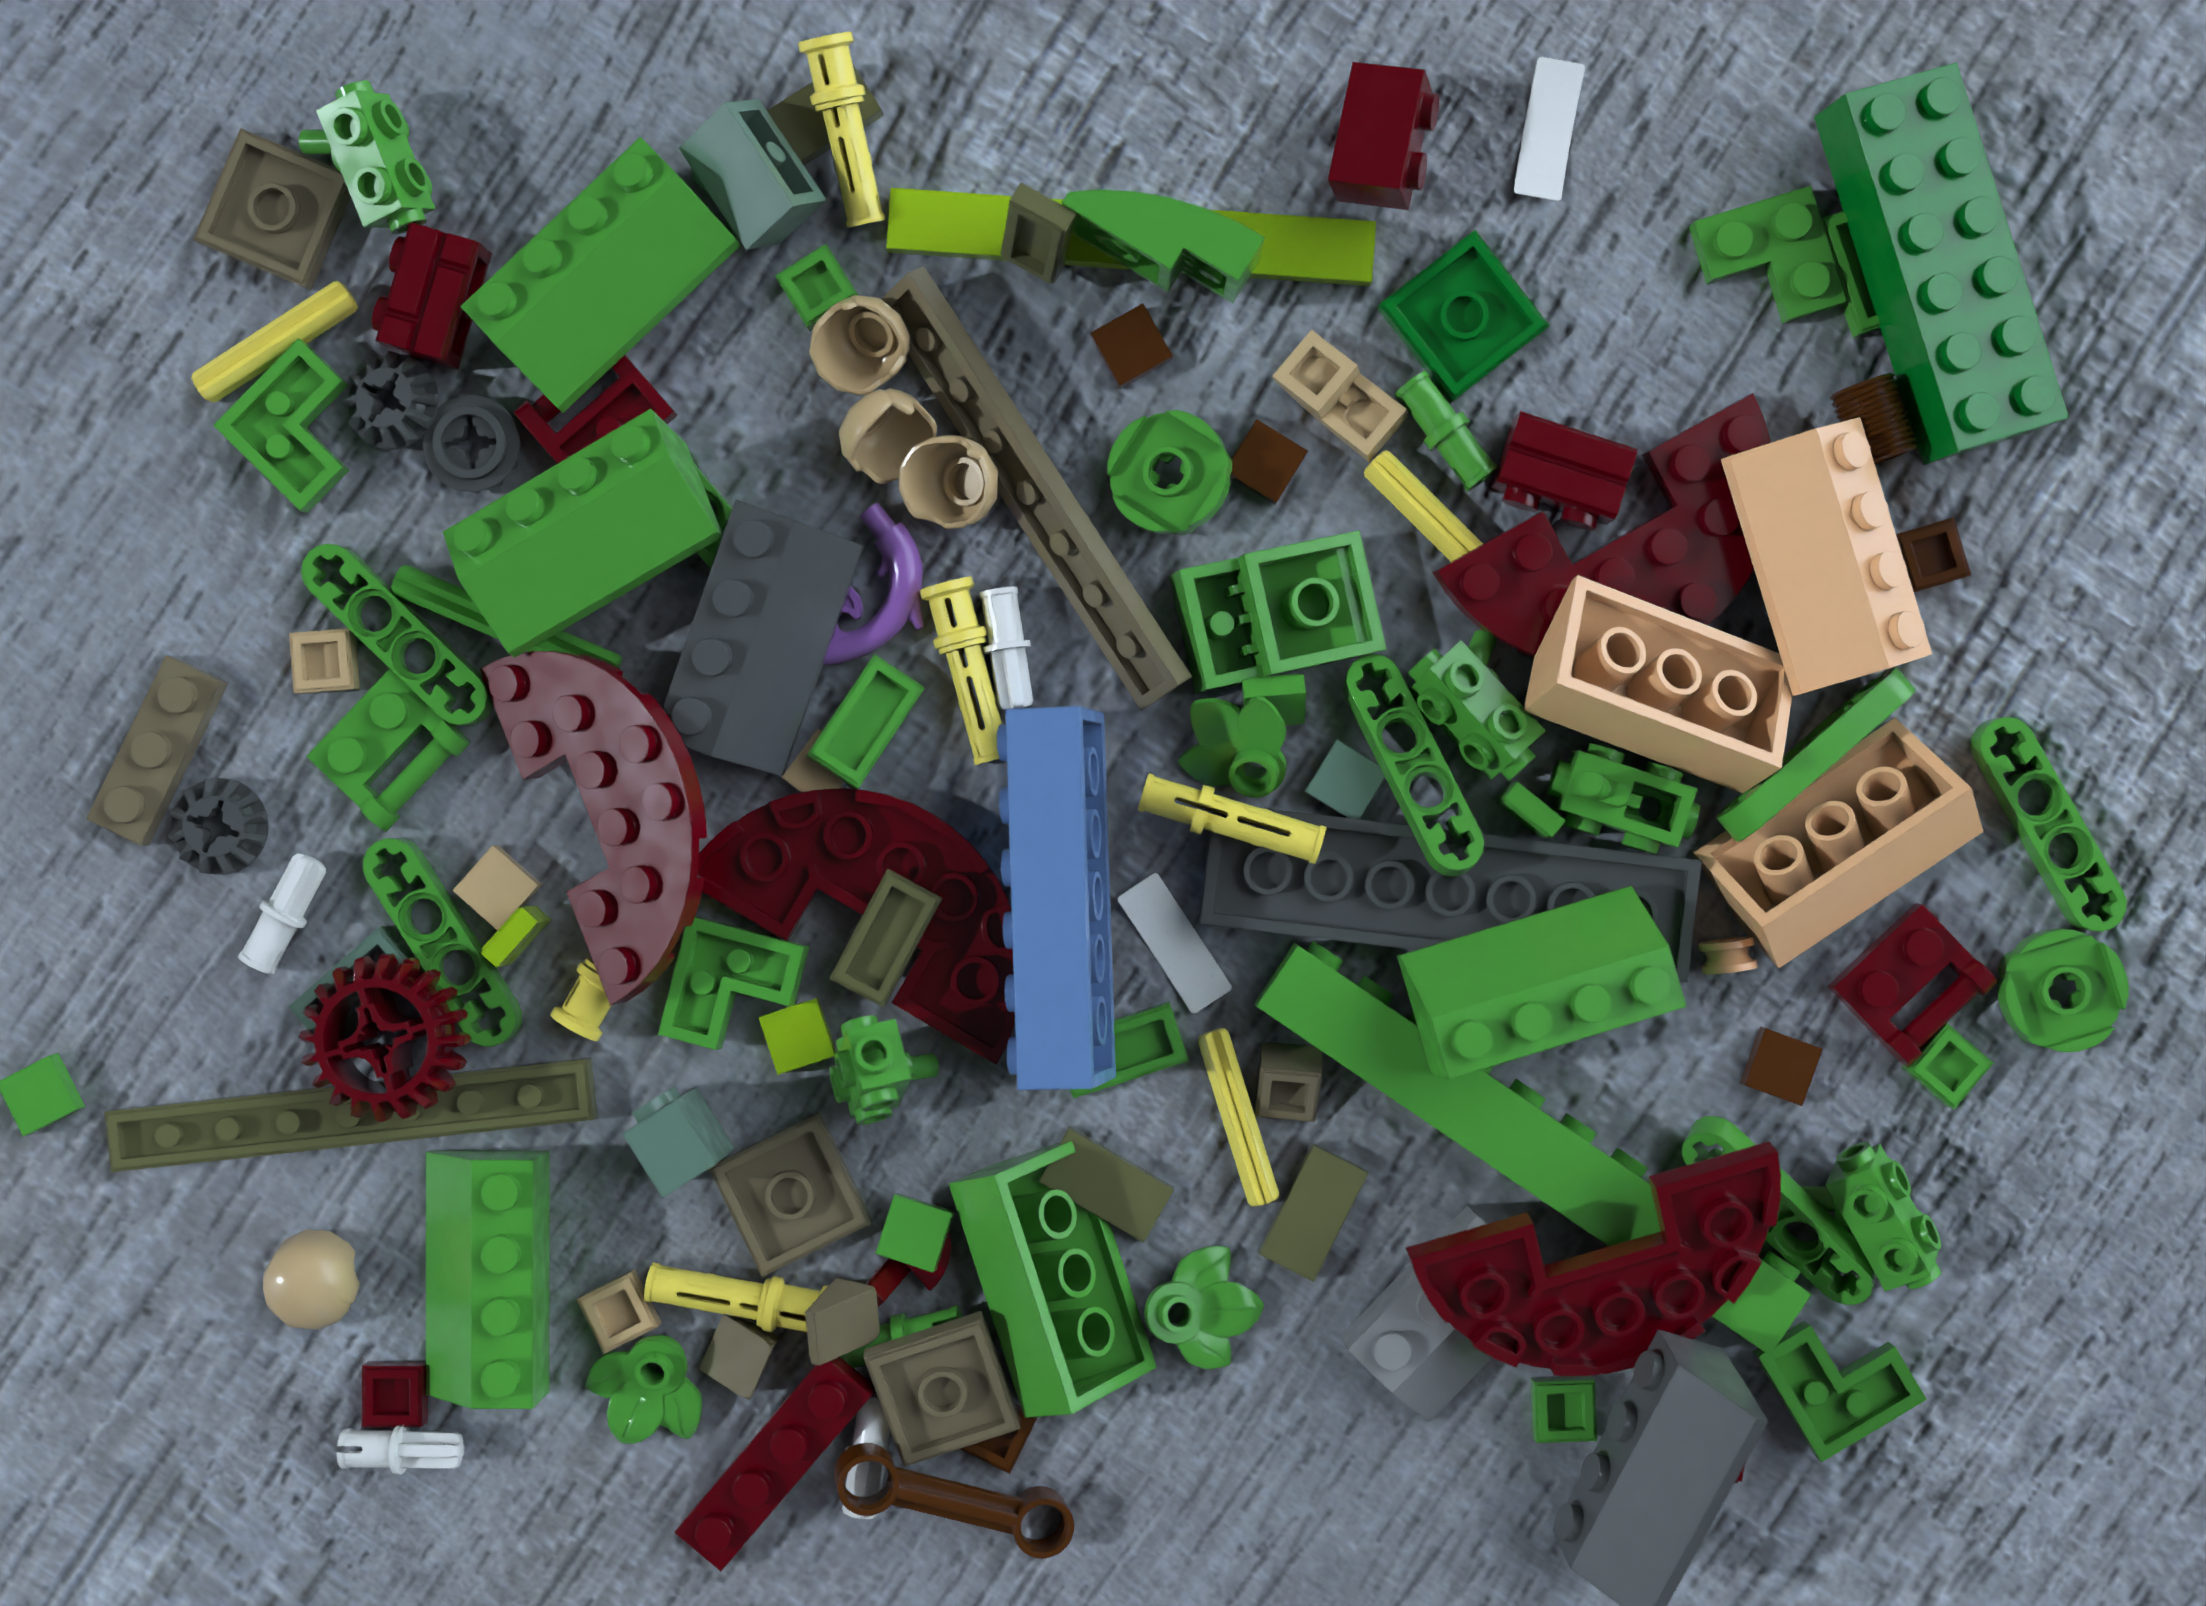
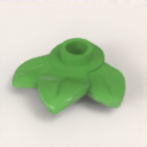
(1231, 740)
(1211, 1305)
(644, 1397)

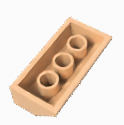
(1826, 556)
(1662, 686)
(1843, 843)

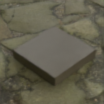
(274, 209)
(791, 1194)
(942, 1388)

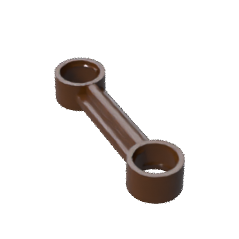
(954, 1500)

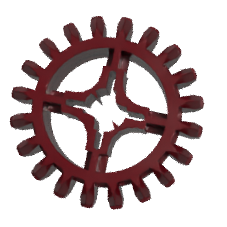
(377, 1014)

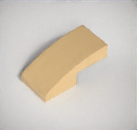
(1340, 396)

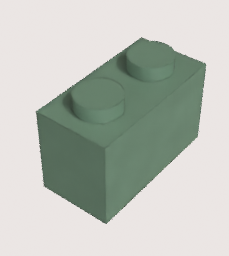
(751, 174)
(677, 1139)

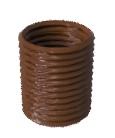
(1881, 414)

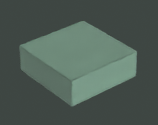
(1345, 781)

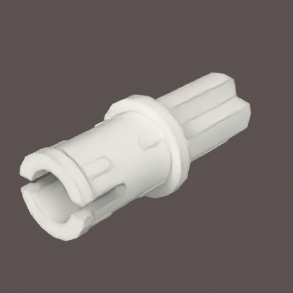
(1007, 648)
(283, 913)
(401, 1449)
(868, 1476)

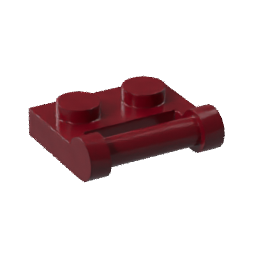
(613, 408)
(1897, 969)

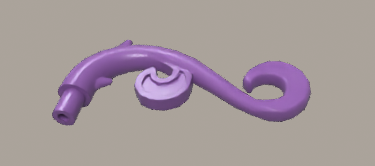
(903, 600)

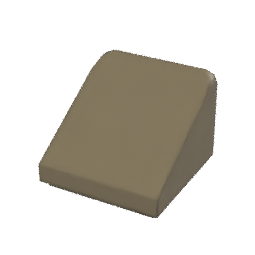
(1288, 1081)
(841, 1320)
(738, 1355)

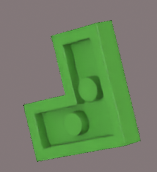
(1785, 239)
(273, 420)
(715, 965)
(1836, 1405)

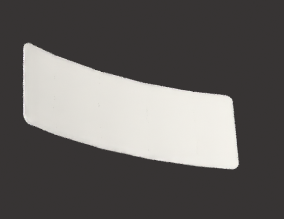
(1548, 128)
(1174, 943)

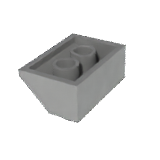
(1411, 1345)

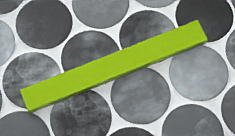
(975, 227)

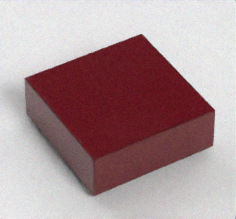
(394, 1394)

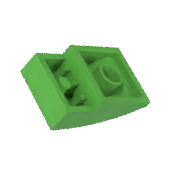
(1167, 237)
(1277, 611)

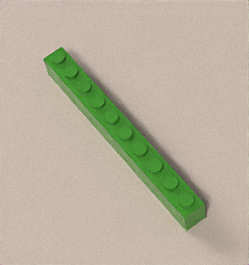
(1500, 1124)

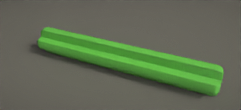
(457, 605)

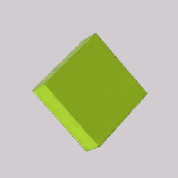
(515, 935)
(797, 1035)

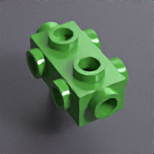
(374, 156)
(1475, 707)
(1601, 792)
(875, 1069)
(1875, 1203)

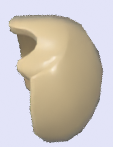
(859, 344)
(882, 431)
(948, 481)
(311, 1280)

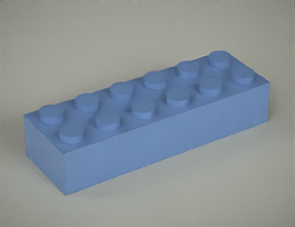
(1057, 898)

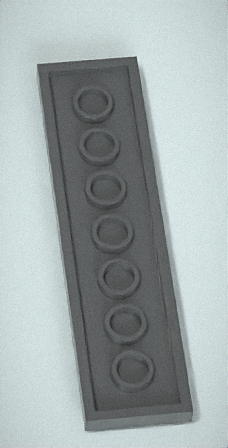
(1383, 892)

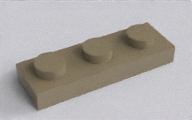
(157, 750)

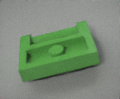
(374, 736)

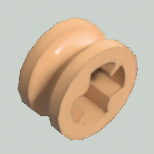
(1727, 955)

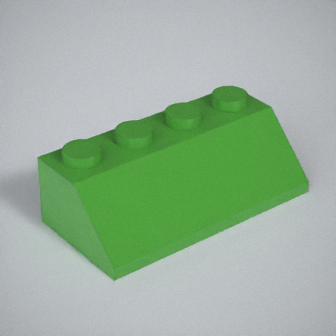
(601, 275)
(583, 533)
(1539, 982)
(488, 1277)
(1051, 1286)

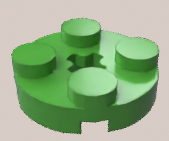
(1162, 438)
(2092, 1007)

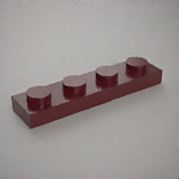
(774, 1460)

